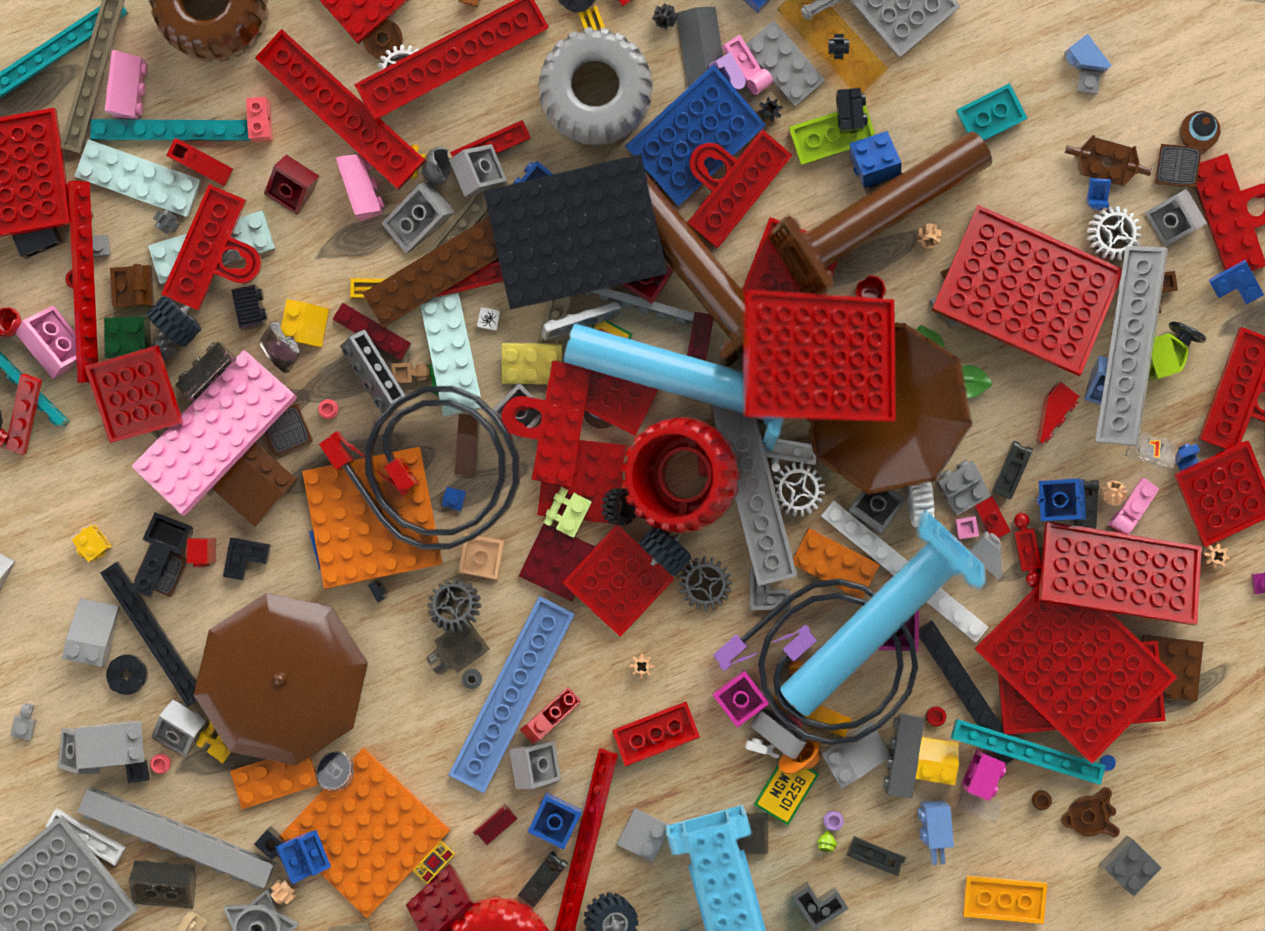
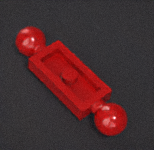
(1027, 549)

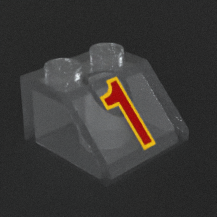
(1153, 451)

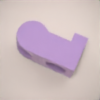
(729, 68)

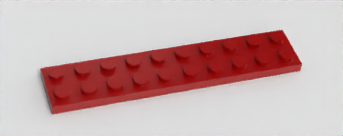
(450, 57)
(340, 109)

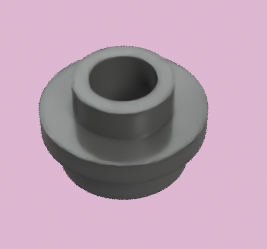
(476, 674)

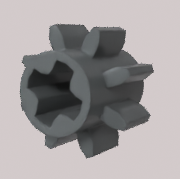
(166, 221)

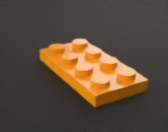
(1005, 899)

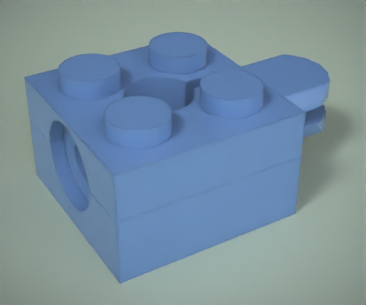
(936, 828)

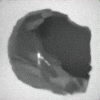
(437, 166)

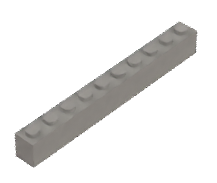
(176, 837)

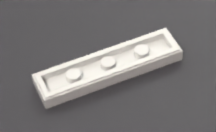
(97, 842)

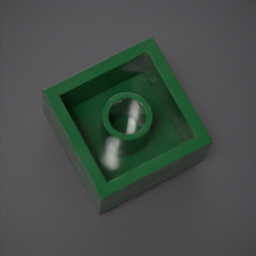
(126, 335)

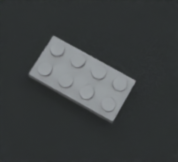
(785, 63)

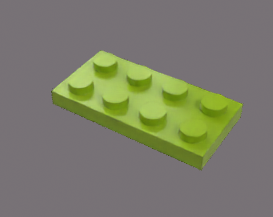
(821, 137)

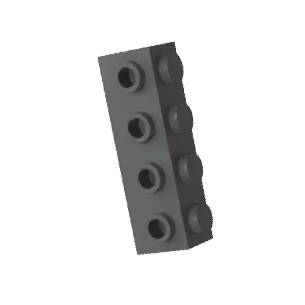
(371, 370)
(904, 755)

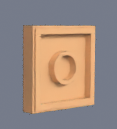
(481, 557)

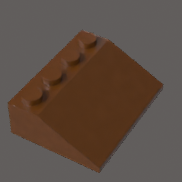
(254, 484)

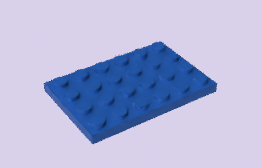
(701, 114)

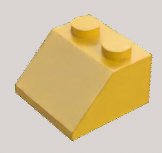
(305, 322)
(938, 761)

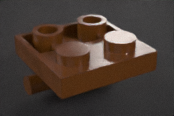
(132, 286)

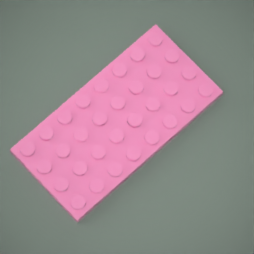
(214, 432)

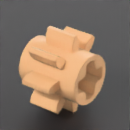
(929, 235)
(1114, 493)
(1221, 555)
(641, 671)
(283, 891)

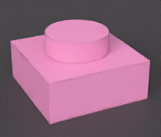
(966, 527)

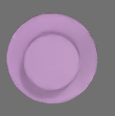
(833, 820)

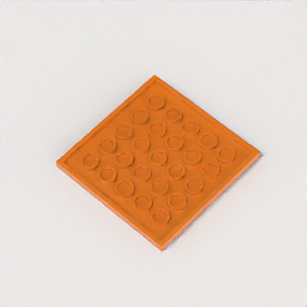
(351, 538)
(370, 833)

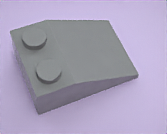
(417, 216)
(91, 633)
(109, 744)
(855, 759)

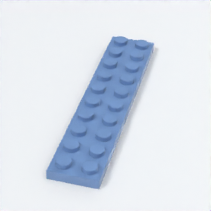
(511, 694)

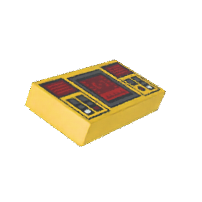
(434, 862)

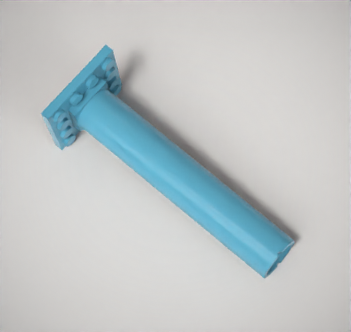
(663, 371)
(883, 614)

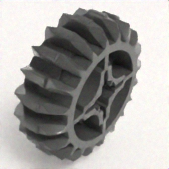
(449, 589)
(688, 589)

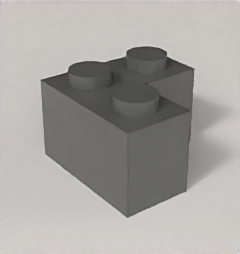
(818, 910)

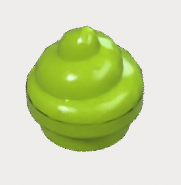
(826, 842)

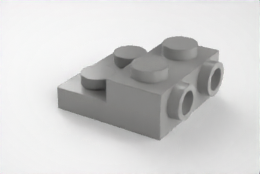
(963, 487)

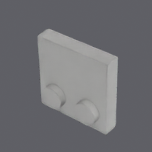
(643, 835)

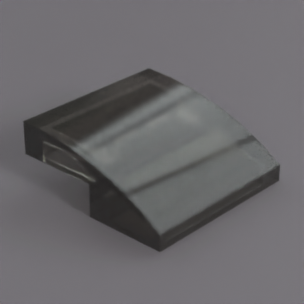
(280, 350)

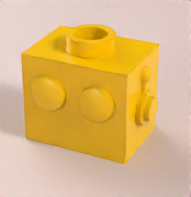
(91, 543)

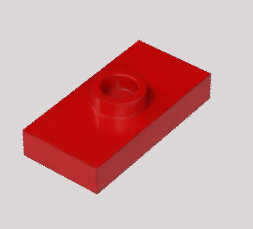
(992, 517)

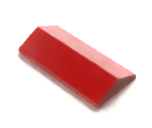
(656, 734)

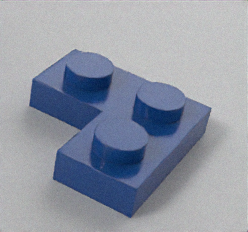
(1239, 278)

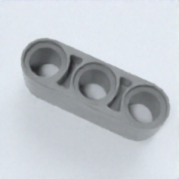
(778, 733)

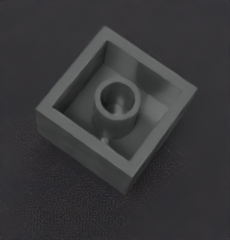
(877, 509)
(1130, 866)

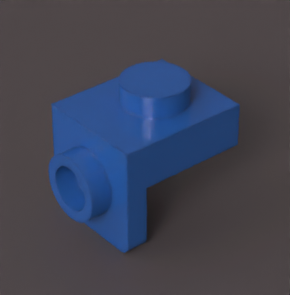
(1098, 193)
(1186, 456)

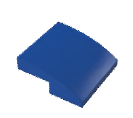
(303, 856)

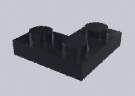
(242, 551)

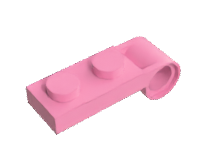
(756, 78)
(1134, 507)

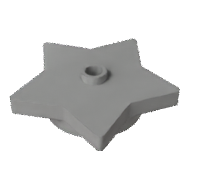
(260, 912)

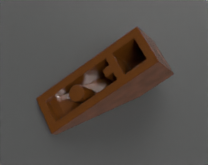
(467, 445)

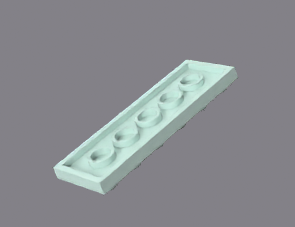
(138, 178)
(250, 229)
(450, 350)

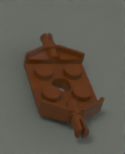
(1123, 160)

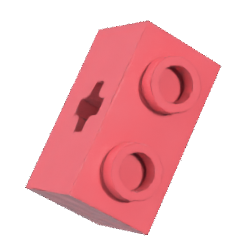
(259, 119)

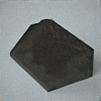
(205, 370)
(163, 884)

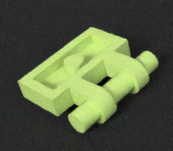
(573, 514)

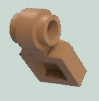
(404, 373)

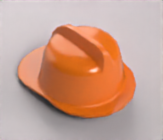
(806, 759)

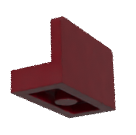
(495, 824)

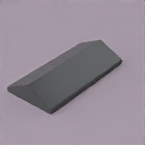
(699, 40)

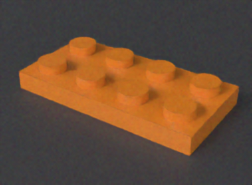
(834, 561)
(271, 780)

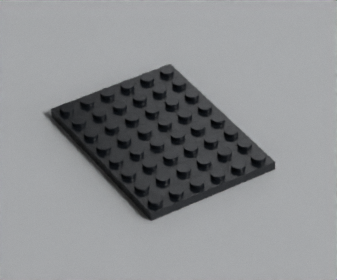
(575, 232)

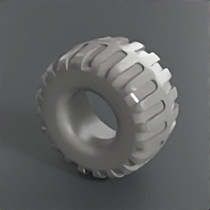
(603, 123)

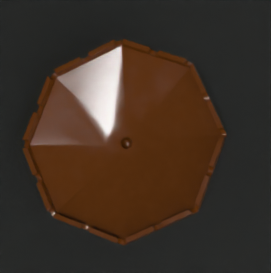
(928, 427)
(281, 679)

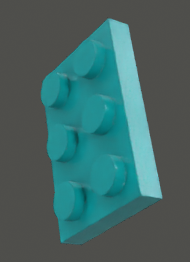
(992, 113)

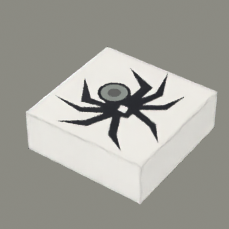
(488, 319)

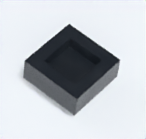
(378, 590)
(137, 772)

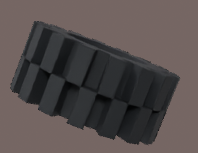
(611, 507)

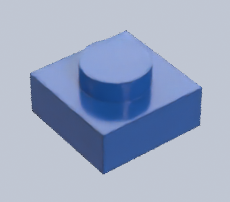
(453, 498)

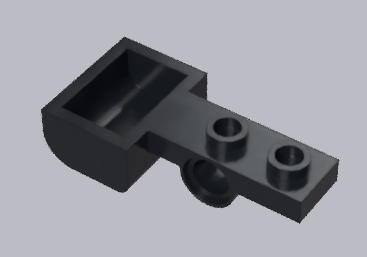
(165, 536)

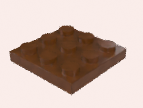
(1185, 661)

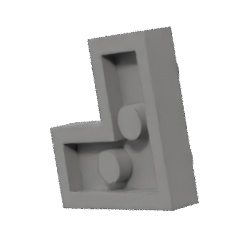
(763, 597)

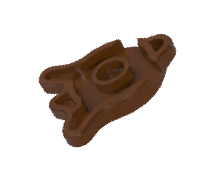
(1091, 814)

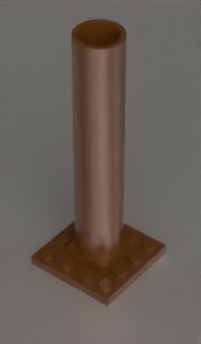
(811, 252)
(701, 274)

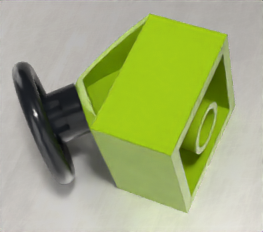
(1171, 352)

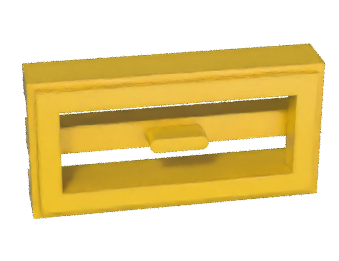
(589, 12)
(353, 288)

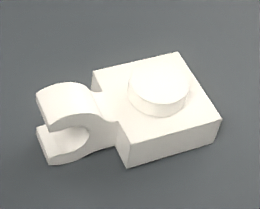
(758, 745)

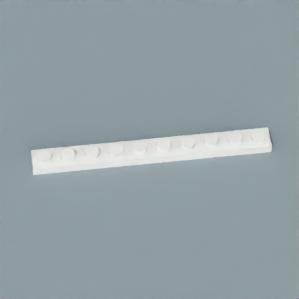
(893, 562)

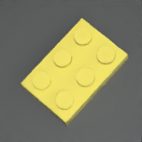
(528, 362)

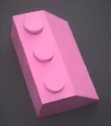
(126, 85)
(360, 186)
(50, 341)

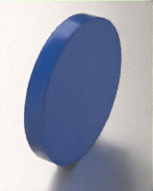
(1109, 761)

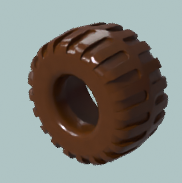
(215, 37)

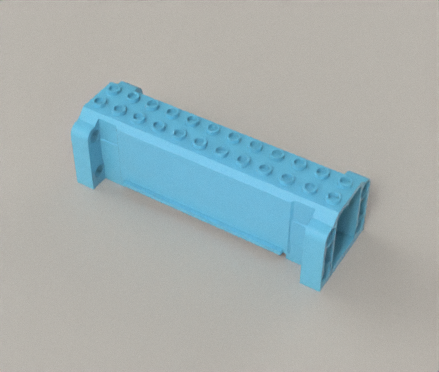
(719, 869)

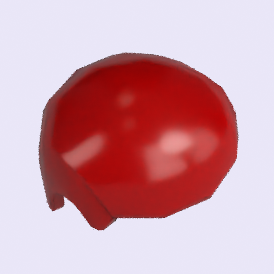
(871, 287)
(9, 321)

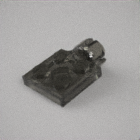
(457, 649)

